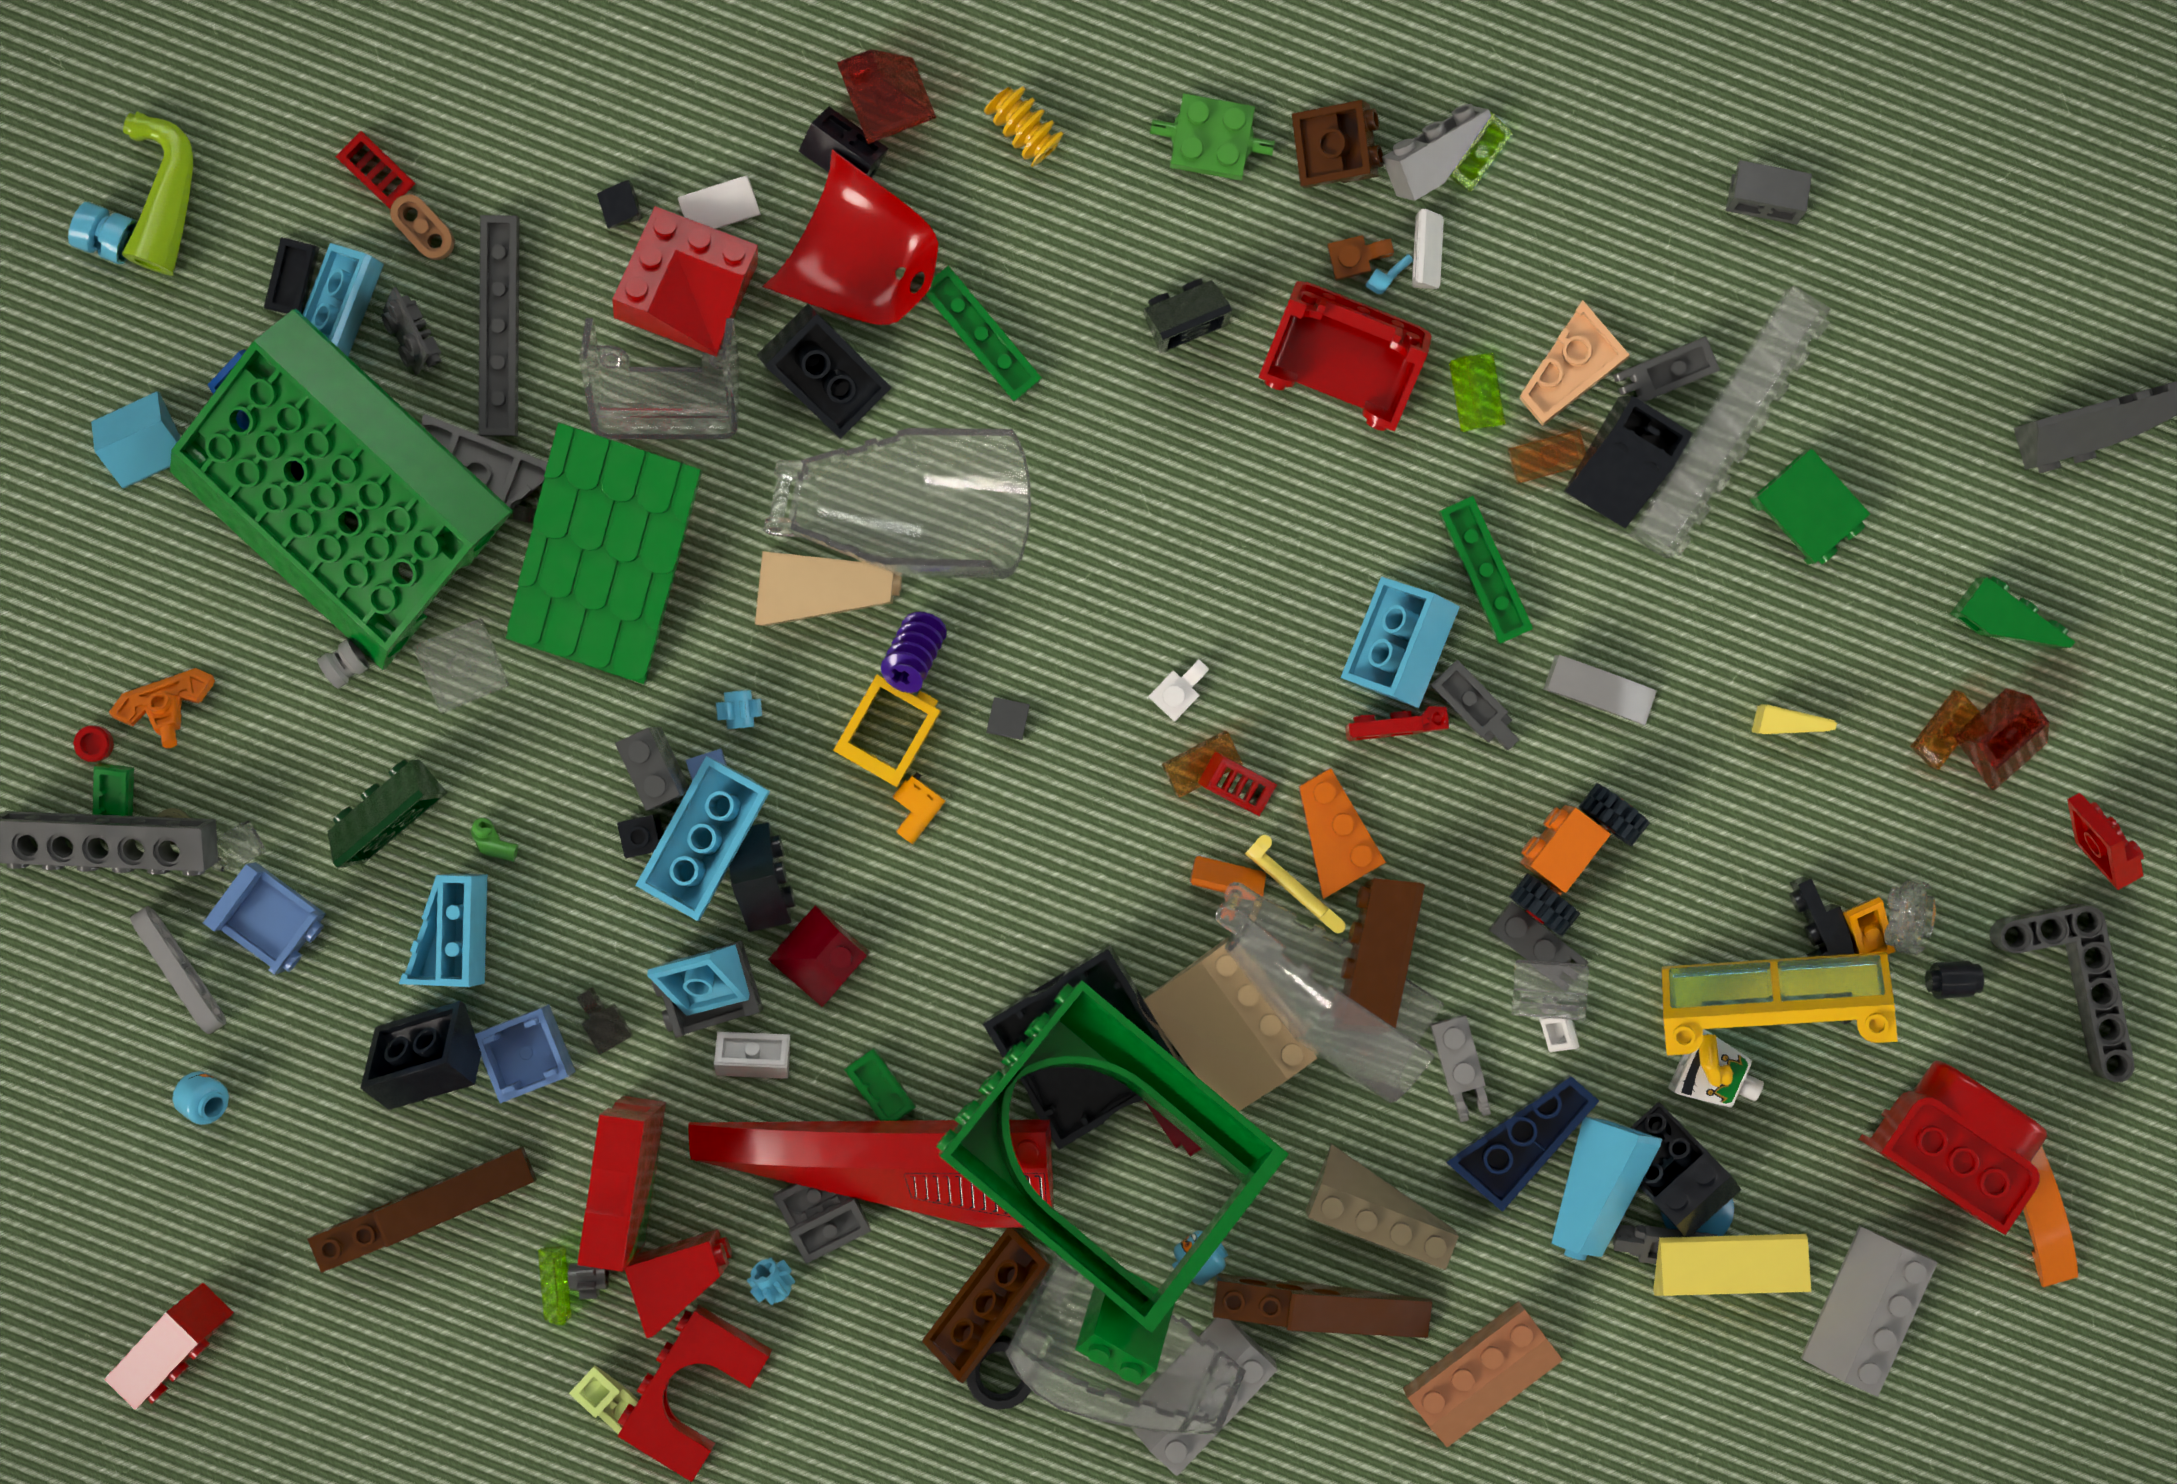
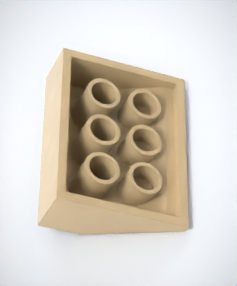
(1227, 1029)

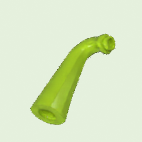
(161, 224)

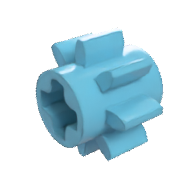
(739, 709)
(771, 1281)

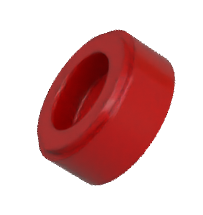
(93, 743)

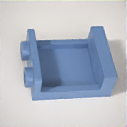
(266, 917)

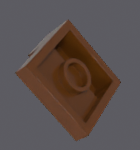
(1337, 144)

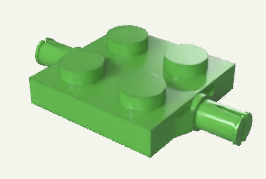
(1212, 137)

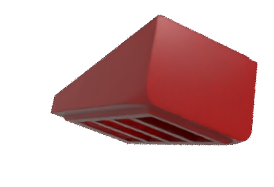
(353, 147)
(1214, 773)

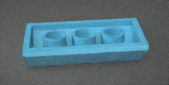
(342, 294)
(702, 838)

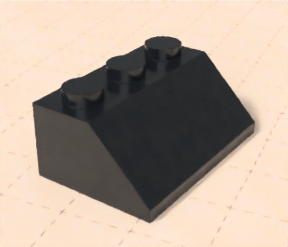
(422, 1057)

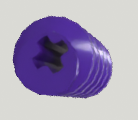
(913, 651)

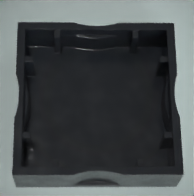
(1072, 1096)

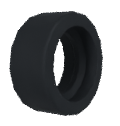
(992, 1399)

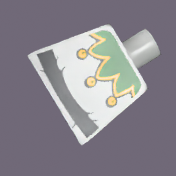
(1692, 1082)

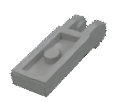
(1460, 1063)

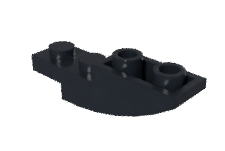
(1826, 924)

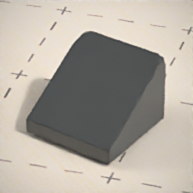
(1008, 718)

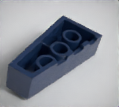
(1519, 1145)

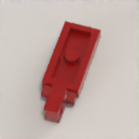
(1400, 724)

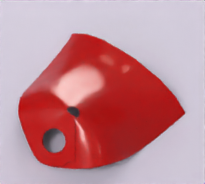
(855, 248)

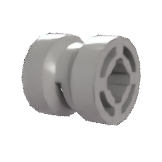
(343, 663)

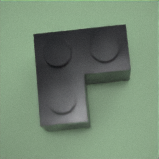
(760, 880)

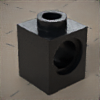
(640, 835)

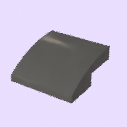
(820, 1219)

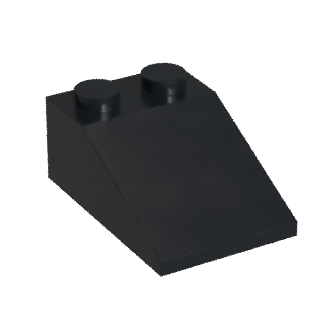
(1187, 315)
(823, 371)

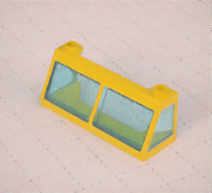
(1778, 994)

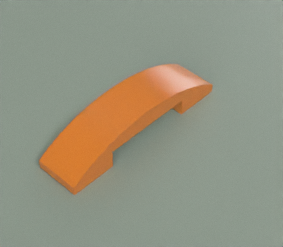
(2050, 1228)

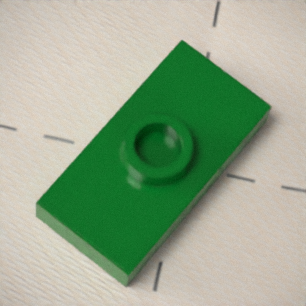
(113, 790)
(880, 1087)

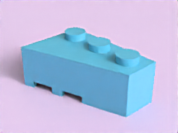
(452, 934)

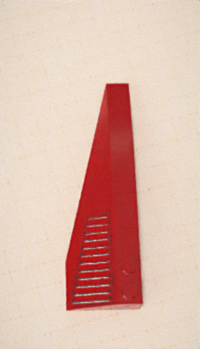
(874, 1162)

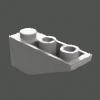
(1429, 159)

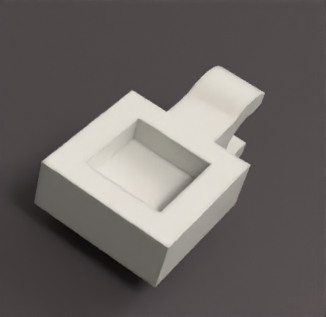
(1176, 692)

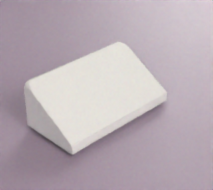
(721, 203)
(1427, 249)
(752, 1055)

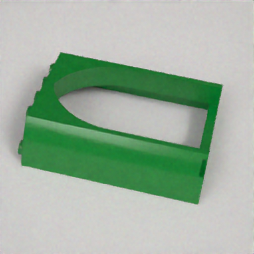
(1097, 1037)

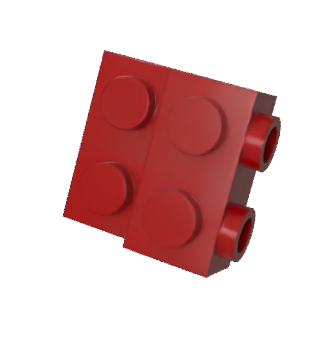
(2105, 842)

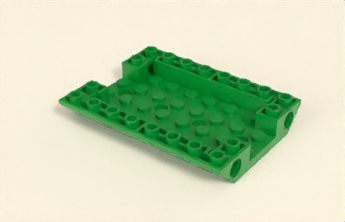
(356, 457)

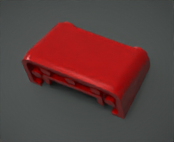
(1347, 353)

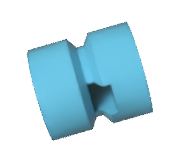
(96, 230)

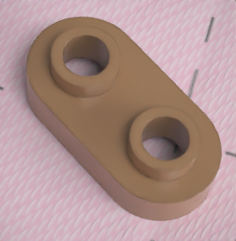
(423, 228)

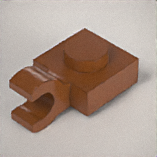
(1353, 257)

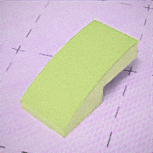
(603, 1397)

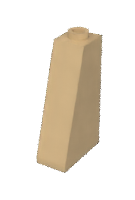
(816, 586)

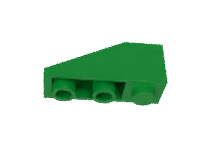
(1998, 614)

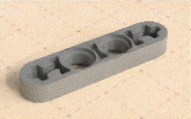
(178, 970)

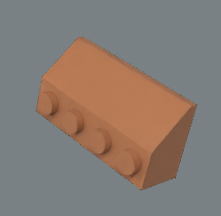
(1482, 1374)

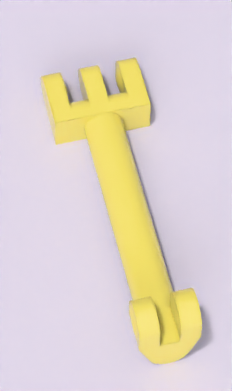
(1290, 884)

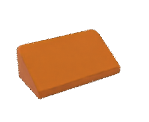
(1218, 875)

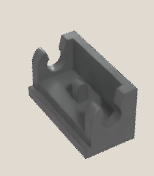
(1769, 192)

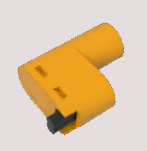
(922, 803)

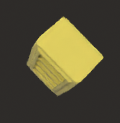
(1778, 720)

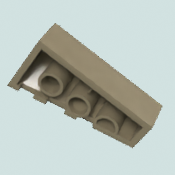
(1374, 1210)

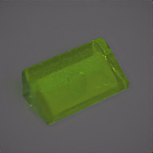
(1481, 153)
(1477, 392)
(554, 1284)

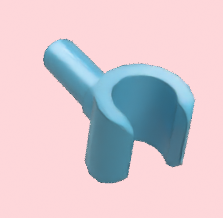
(1380, 281)

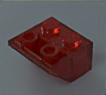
(2004, 736)

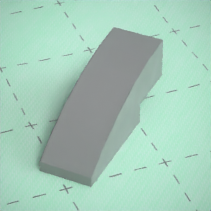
(1599, 689)

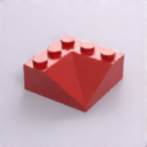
(685, 281)

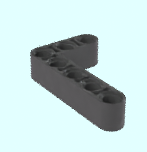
(2084, 977)

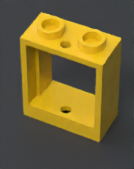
(872, 763)

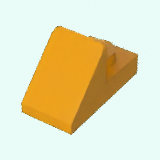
(1867, 927)

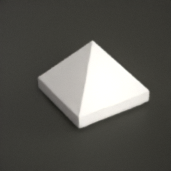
(1559, 1034)

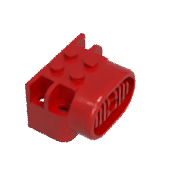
(1963, 1145)

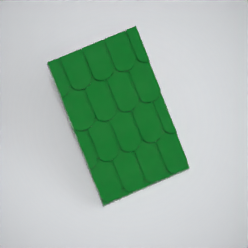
(602, 553)

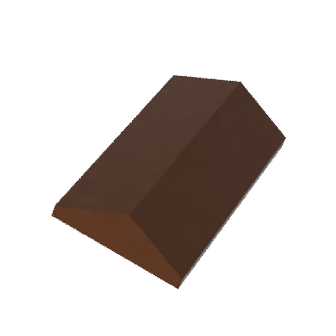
(986, 1303)

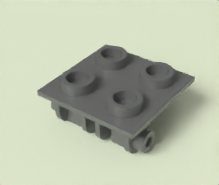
(400, 318)

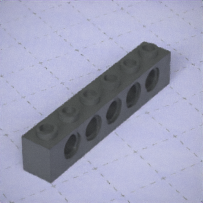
(193, 837)

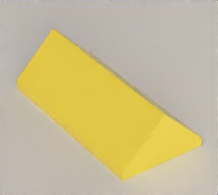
(1732, 1265)

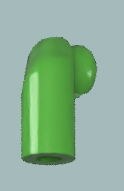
(490, 843)

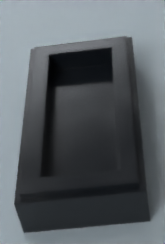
(291, 276)

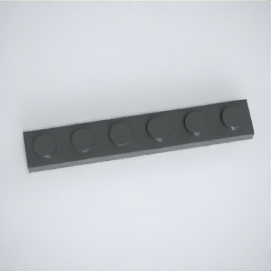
(499, 325)

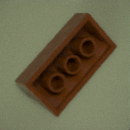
(1382, 945)

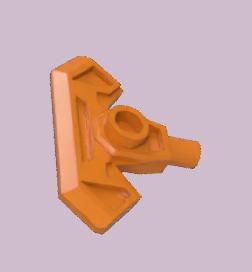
(163, 702)

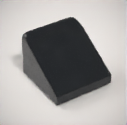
(619, 204)

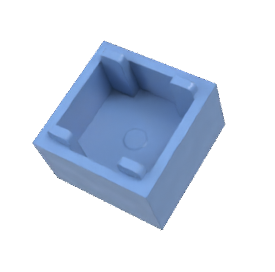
(524, 1053)

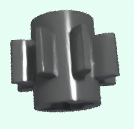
(587, 1280)

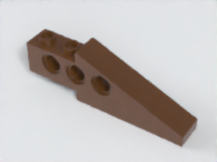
(421, 1209)
(1319, 1307)

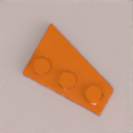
(1337, 834)

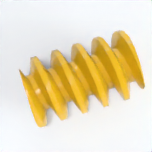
(1023, 124)

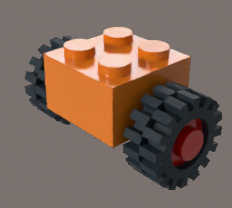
(1566, 851)

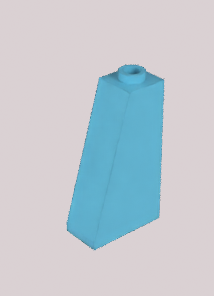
(1601, 1185)

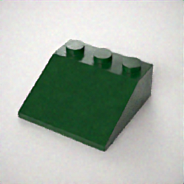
(383, 813)

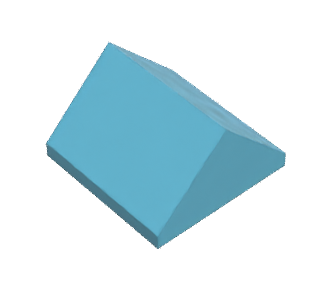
(136, 439)
(703, 980)

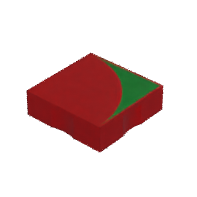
(621, 1183)

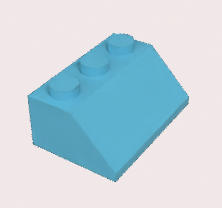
(1400, 641)

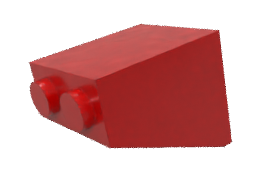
(674, 1276)

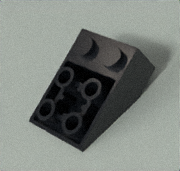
(1627, 460)
(1683, 1176)

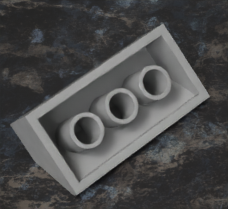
(1868, 1310)
(1179, 1450)

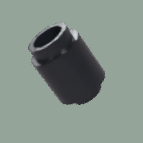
(1954, 979)

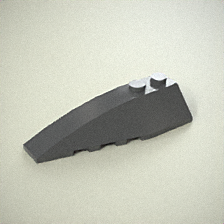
(2093, 427)

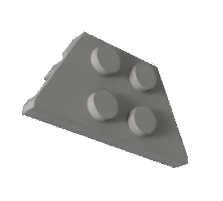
(502, 469)

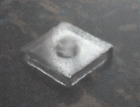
(461, 665)

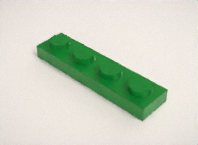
(982, 334)
(1485, 570)

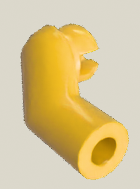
(1710, 1062)

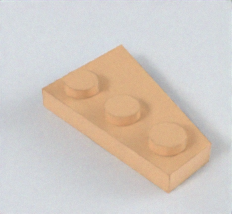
(1575, 364)

